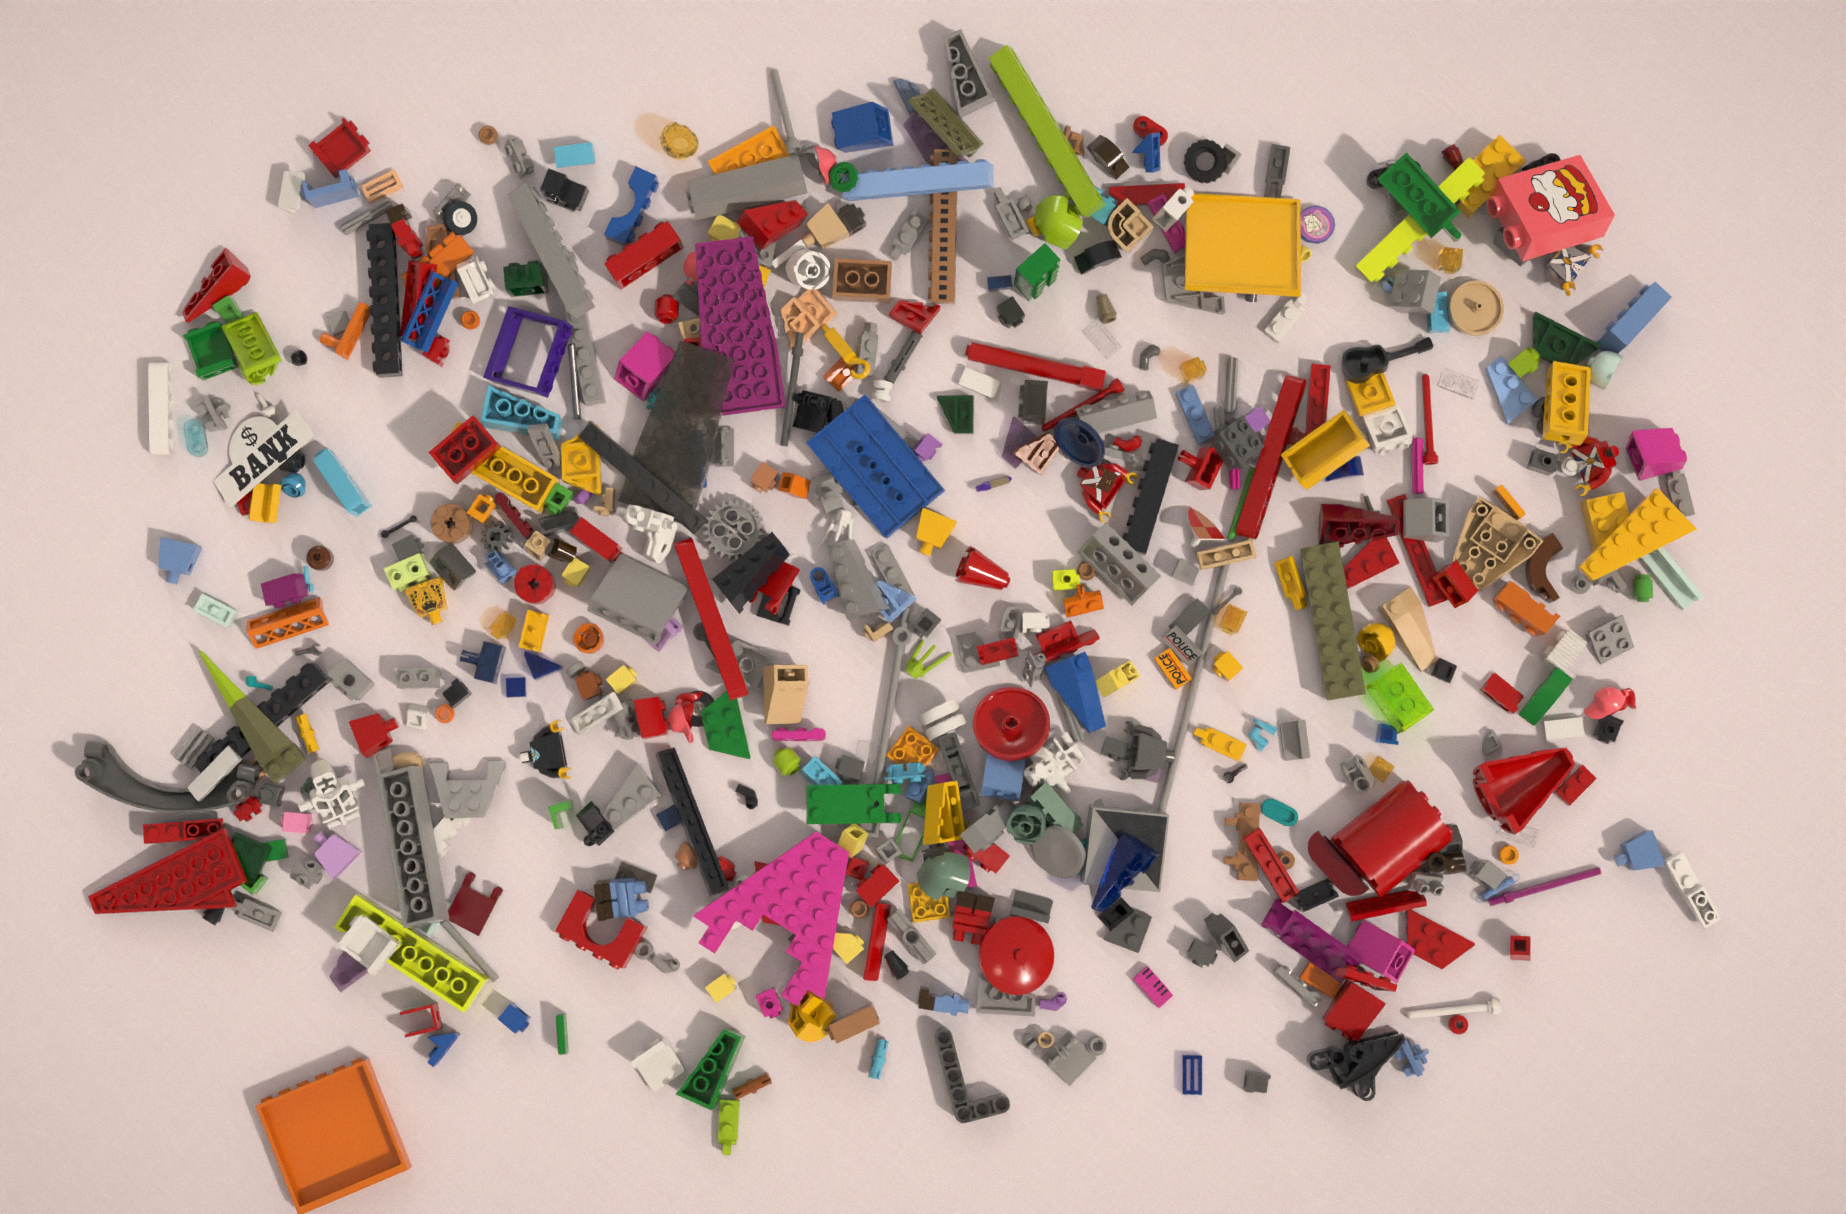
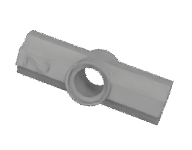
(919, 946)

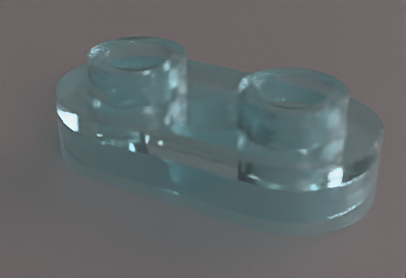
(195, 439)

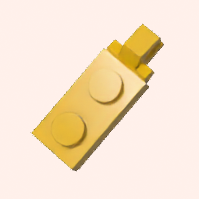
(1291, 582)
(1221, 743)

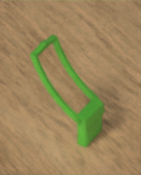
(919, 810)

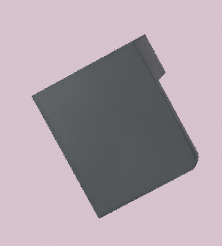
(1256, 1081)

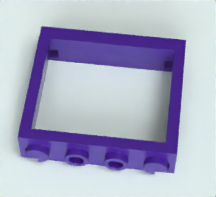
(505, 343)

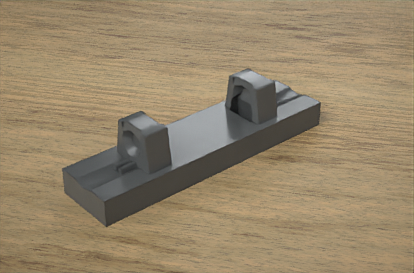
(958, 770)

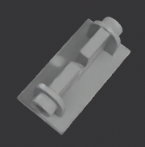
(515, 149)
(458, 193)
(724, 447)
(1033, 667)

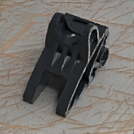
(1364, 1065)

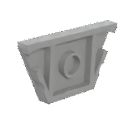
(750, 663)

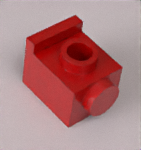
(438, 350)

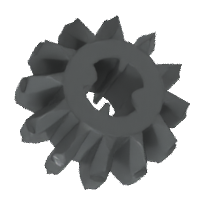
(496, 529)

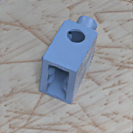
(177, 558)
(1640, 852)

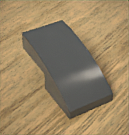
(1191, 617)

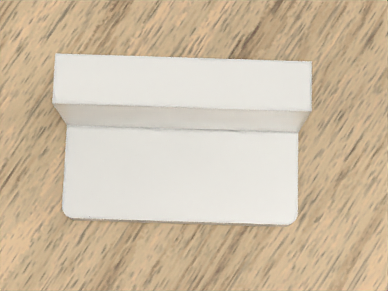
(290, 191)

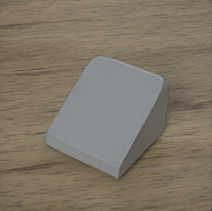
(888, 850)

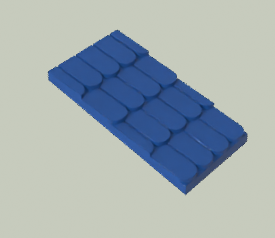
(875, 466)

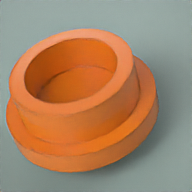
(470, 320)
(444, 713)

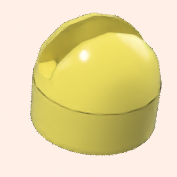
(1305, 253)

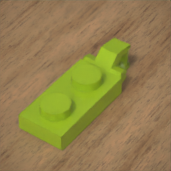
(728, 1124)

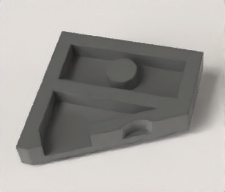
(1130, 932)

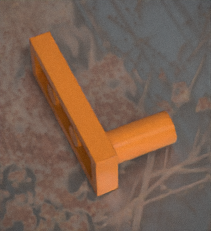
(345, 345)

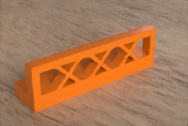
(284, 619)

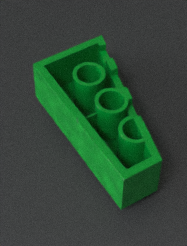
(712, 1072)

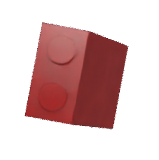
(1352, 1011)

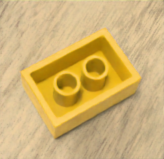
(1603, 516)

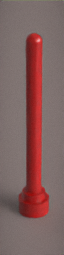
(1115, 387)
(1430, 455)

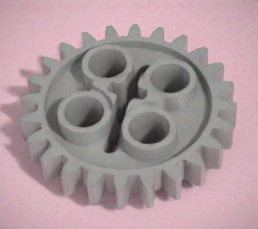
(744, 516)

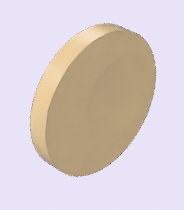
(1475, 308)

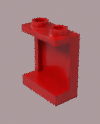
(341, 148)

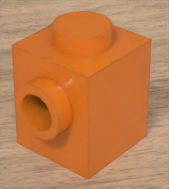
(794, 485)

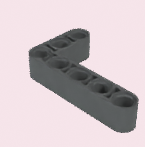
(959, 1083)

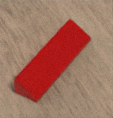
(877, 942)

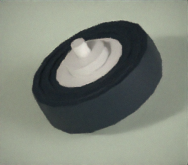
(460, 218)

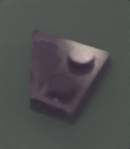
(1017, 436)

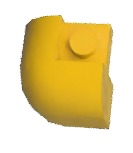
(811, 1017)

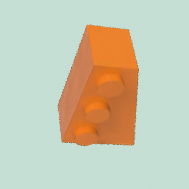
(1524, 609)

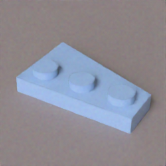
(1510, 390)

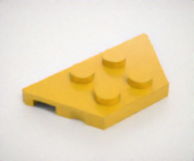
(581, 465)

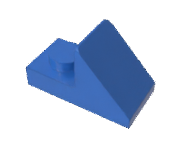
(1151, 147)
(444, 1042)

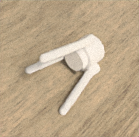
(841, 519)

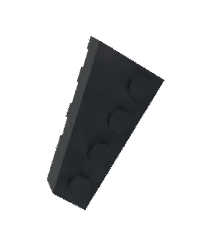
(751, 571)

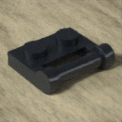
(763, 613)

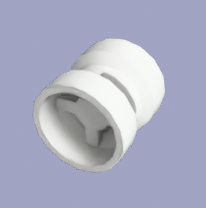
(881, 391)

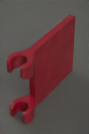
(471, 907)

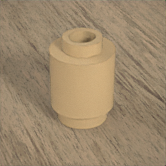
(407, 759)

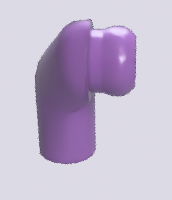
(582, 497)
(1055, 1003)

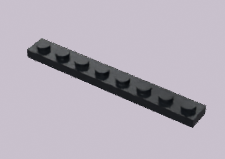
(642, 477)
(692, 821)

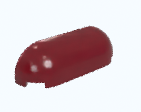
(1335, 865)

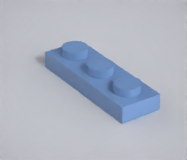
(1195, 414)

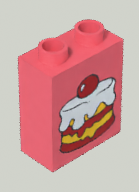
(1550, 208)

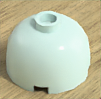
(1603, 367)

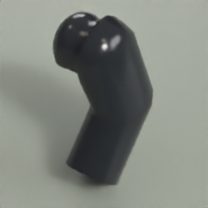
(749, 794)

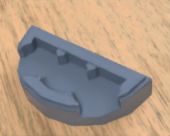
(906, 90)

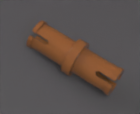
(751, 1086)

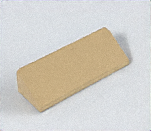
(1226, 554)

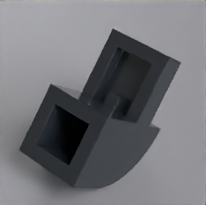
(1097, 255)

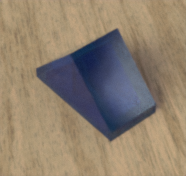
(1348, 470)
(541, 667)

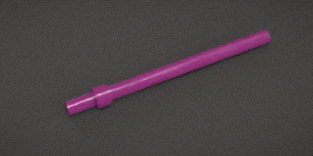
(1509, 896)

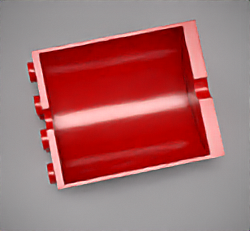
(1393, 837)

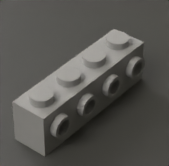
(1119, 412)

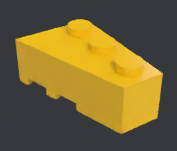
(943, 814)

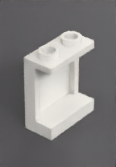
(368, 943)

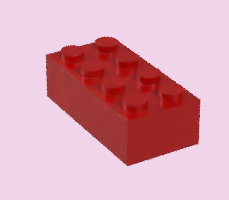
(644, 254)

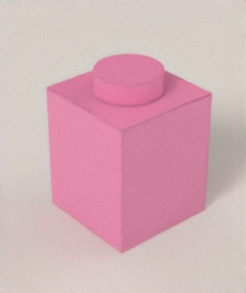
(296, 822)

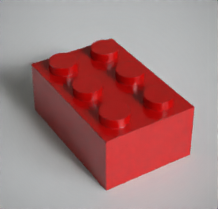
(465, 449)

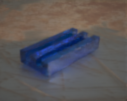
(1199, 1075)

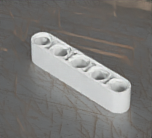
(160, 408)

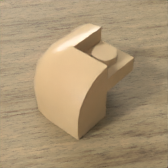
(1128, 226)

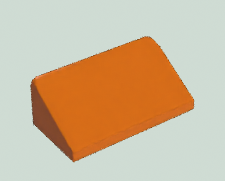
(839, 375)

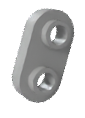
(1010, 625)

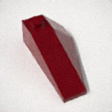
(1352, 524)

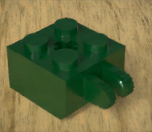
(526, 279)

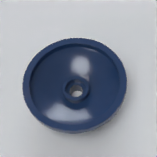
(1079, 442)

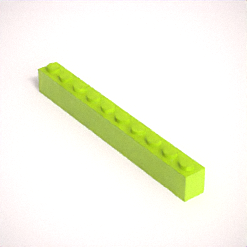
(1047, 132)

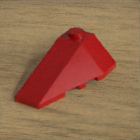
(225, 279)

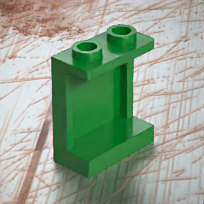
(210, 350)

